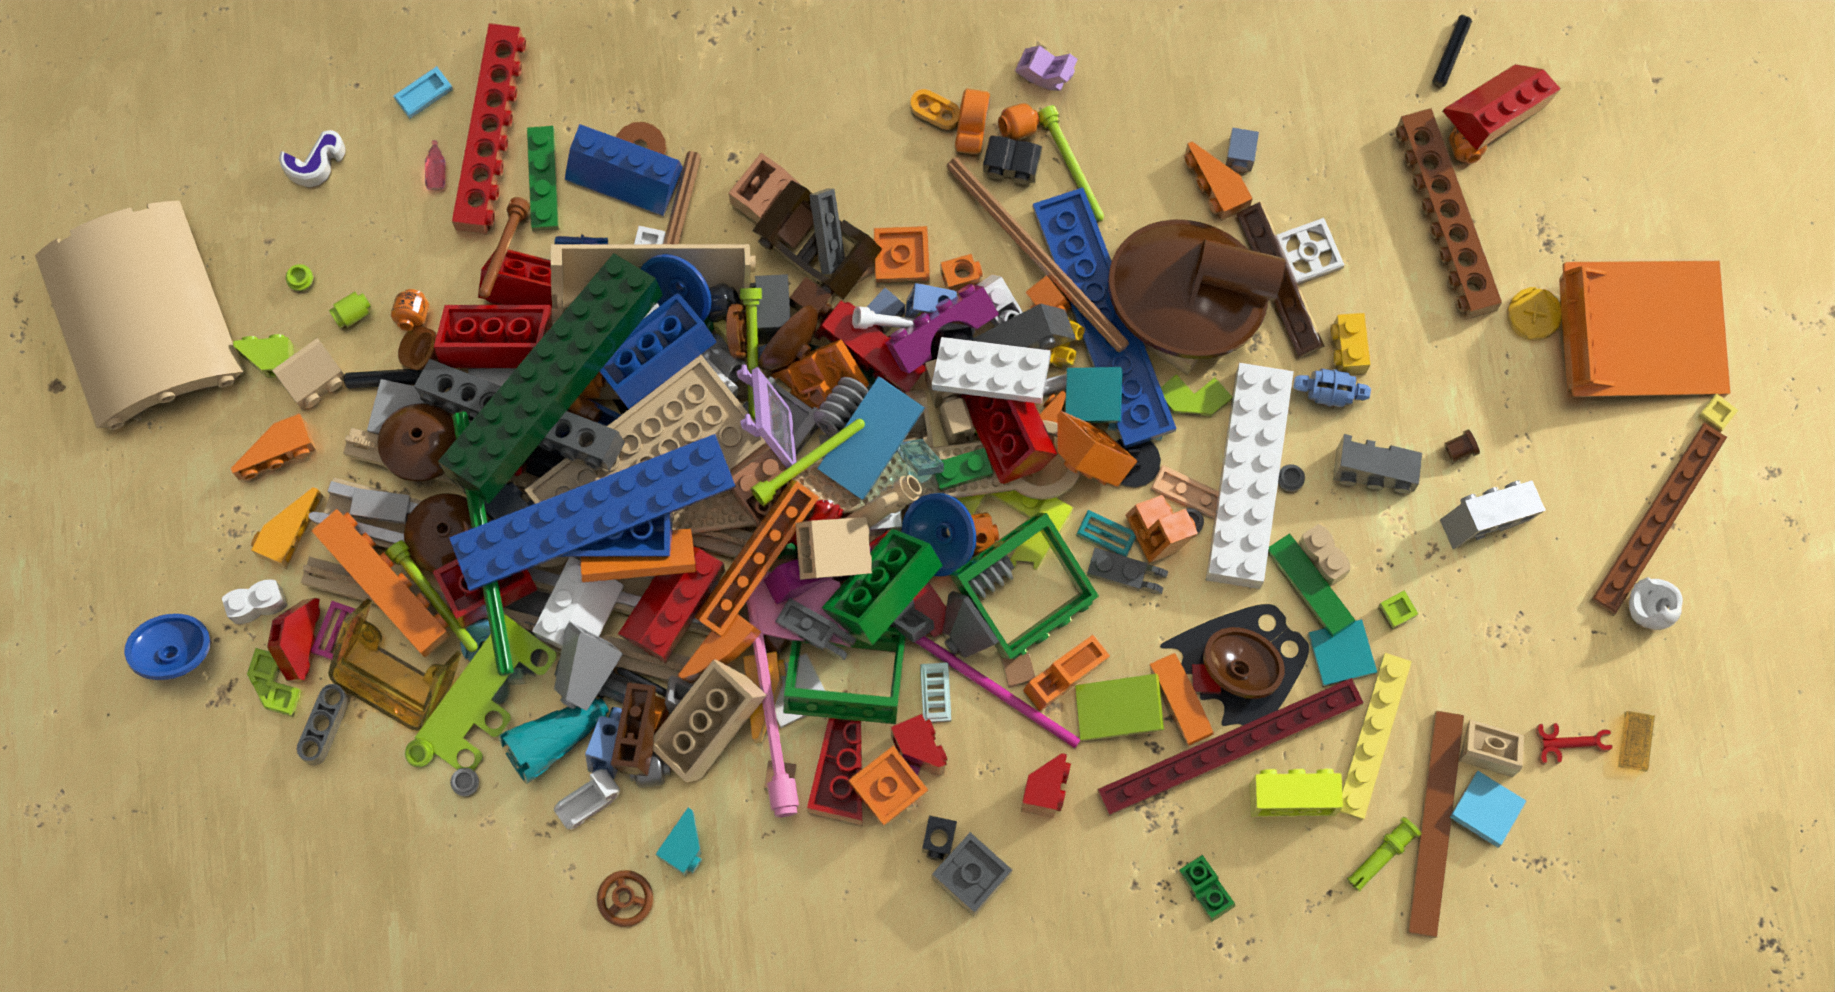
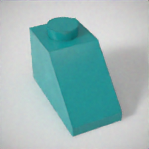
(682, 845)

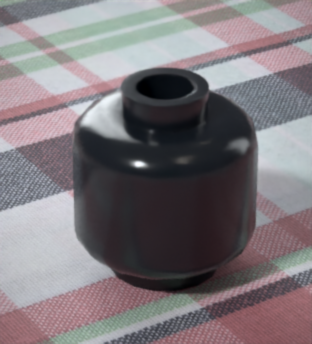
(721, 299)

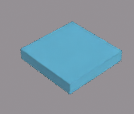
(1488, 809)

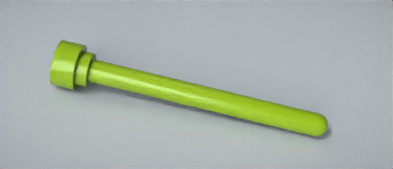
(1049, 118)
(751, 299)
(766, 490)
(399, 553)

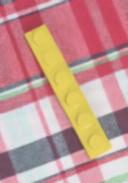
(1374, 735)

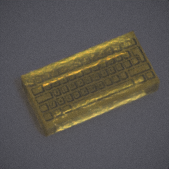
(1636, 741)

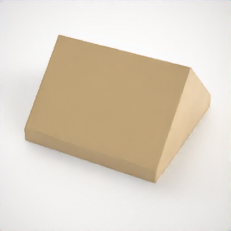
(1493, 748)

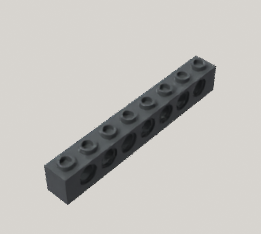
(439, 377)

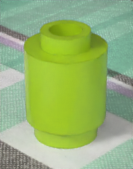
(350, 309)

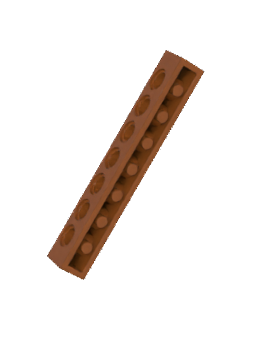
(1424, 126)

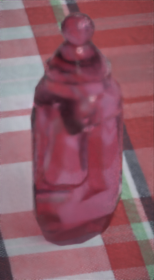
(434, 168)

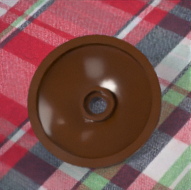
(790, 340)
(416, 457)
(428, 546)
(1243, 662)

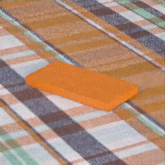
(611, 568)

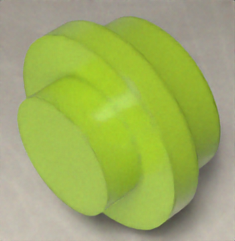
(299, 277)
(419, 753)

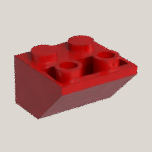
(916, 745)
(1043, 788)

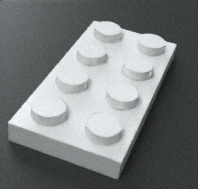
(991, 370)

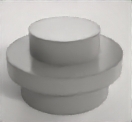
(464, 782)

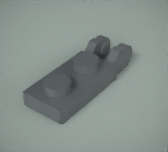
(1124, 571)
(813, 628)

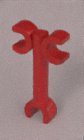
(1552, 745)

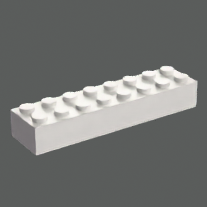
(1249, 476)

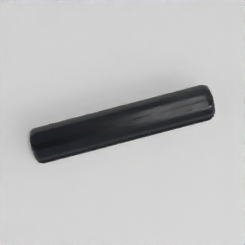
(1452, 50)
(373, 378)

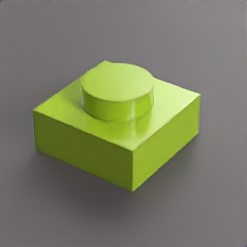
(1398, 609)

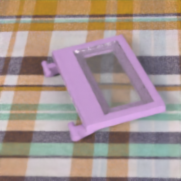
(772, 416)

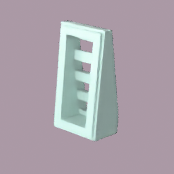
(935, 668)

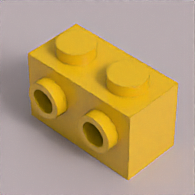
(1350, 343)

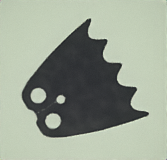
(1236, 708)

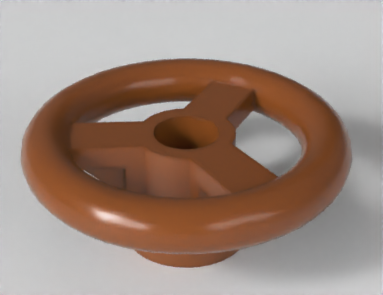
(618, 877)

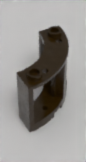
(849, 270)

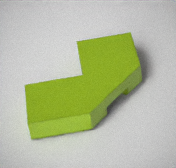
(1204, 402)
(273, 695)

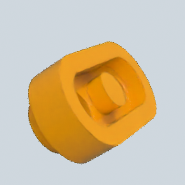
(936, 109)

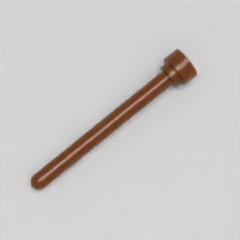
(517, 211)

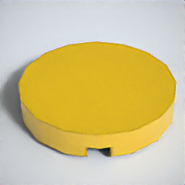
(1534, 313)

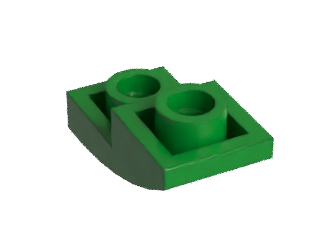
(1207, 888)

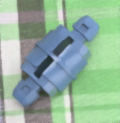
(1331, 395)

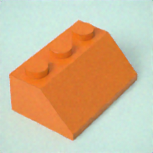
(1092, 451)

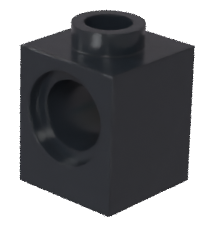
(943, 826)

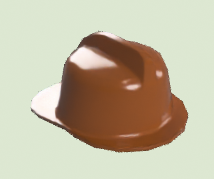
(417, 348)

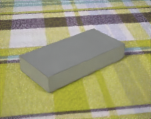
(380, 506)

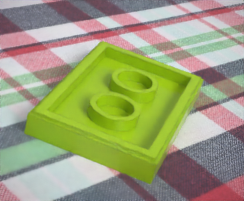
(1119, 707)

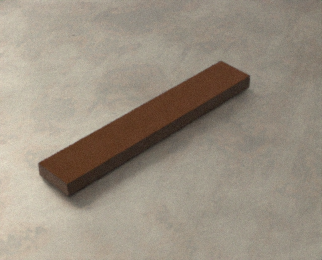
(1289, 300)

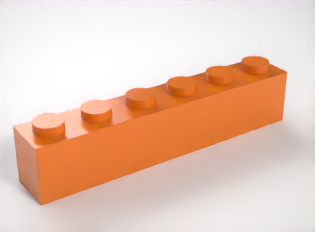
(756, 557)
(379, 581)

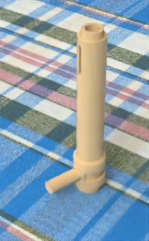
(891, 500)

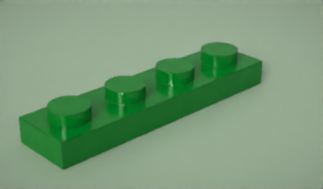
(542, 178)

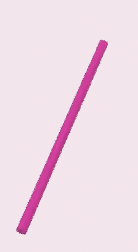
(998, 691)

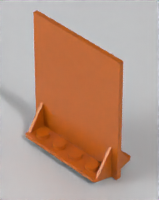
(1644, 328)

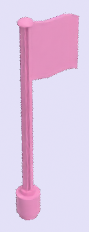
(762, 615)

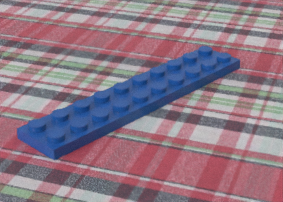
(1083, 256)
(592, 512)

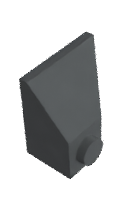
(965, 627)

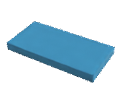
(866, 454)

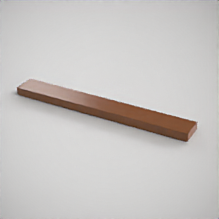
(1658, 519)
(1435, 824)

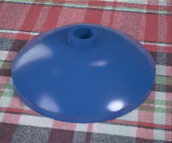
(681, 277)
(929, 520)
(167, 646)

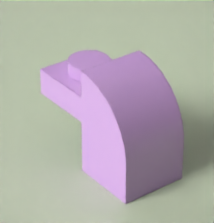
(1045, 69)

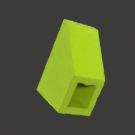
(265, 353)

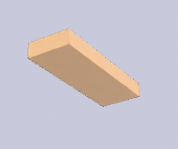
(1186, 491)

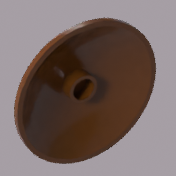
(1191, 288)

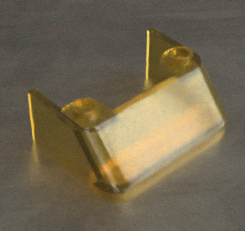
(384, 679)

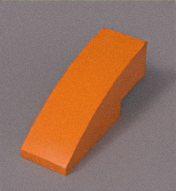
(722, 648)
(1066, 672)
(1181, 699)

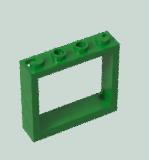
(1058, 618)
(847, 705)

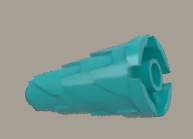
(548, 738)

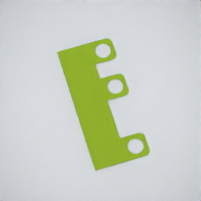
(472, 694)

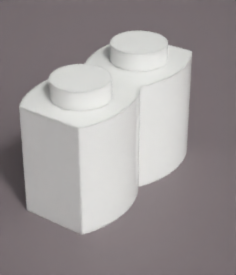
(260, 599)

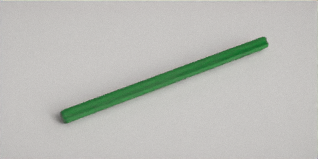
(491, 591)

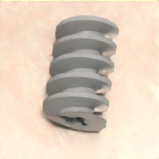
(839, 405)
(990, 575)

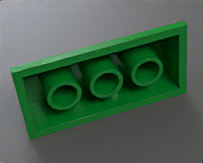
(872, 601)

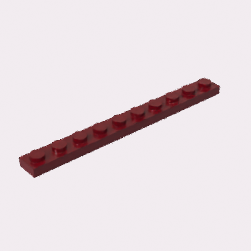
(1230, 747)

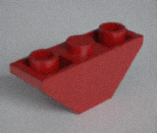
(293, 637)

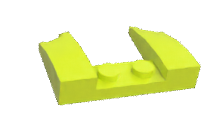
(1036, 547)

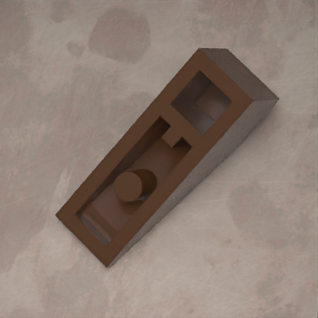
(635, 731)

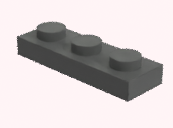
(827, 230)

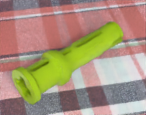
(1392, 844)

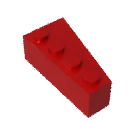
(866, 347)
(837, 763)

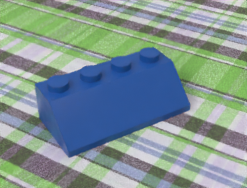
(622, 170)
(657, 350)
(645, 540)

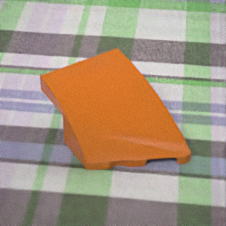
(819, 373)

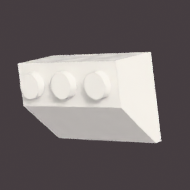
(578, 602)

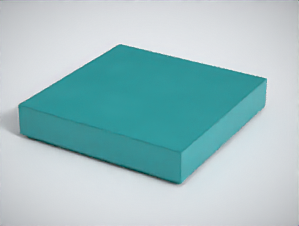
(1094, 394)
(1343, 655)

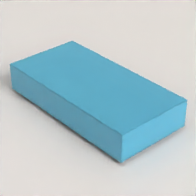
(423, 92)

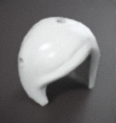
(1651, 601)

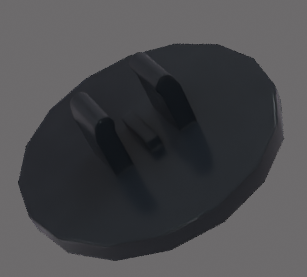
(1146, 466)

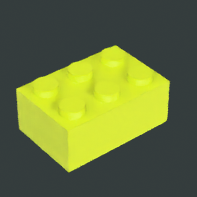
(1296, 793)

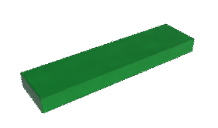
(1311, 585)

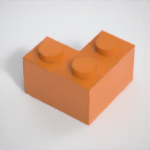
(1159, 529)

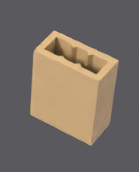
(833, 548)

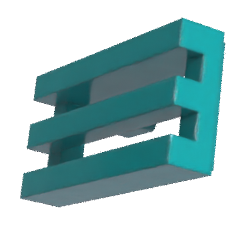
(1102, 543)

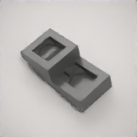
(913, 623)

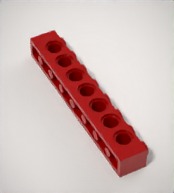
(498, 40)

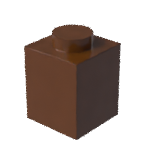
(811, 294)

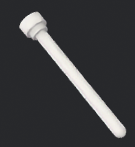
(864, 318)

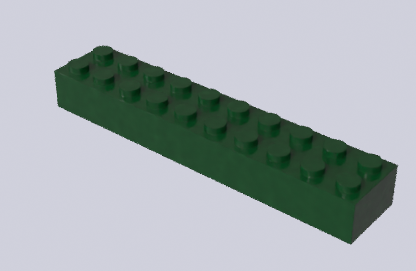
(550, 378)

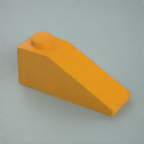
(285, 531)
(776, 670)

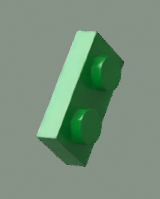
(964, 469)

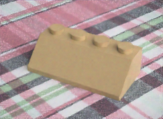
(706, 720)

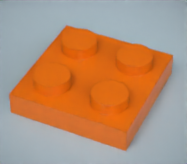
(902, 254)
(888, 785)

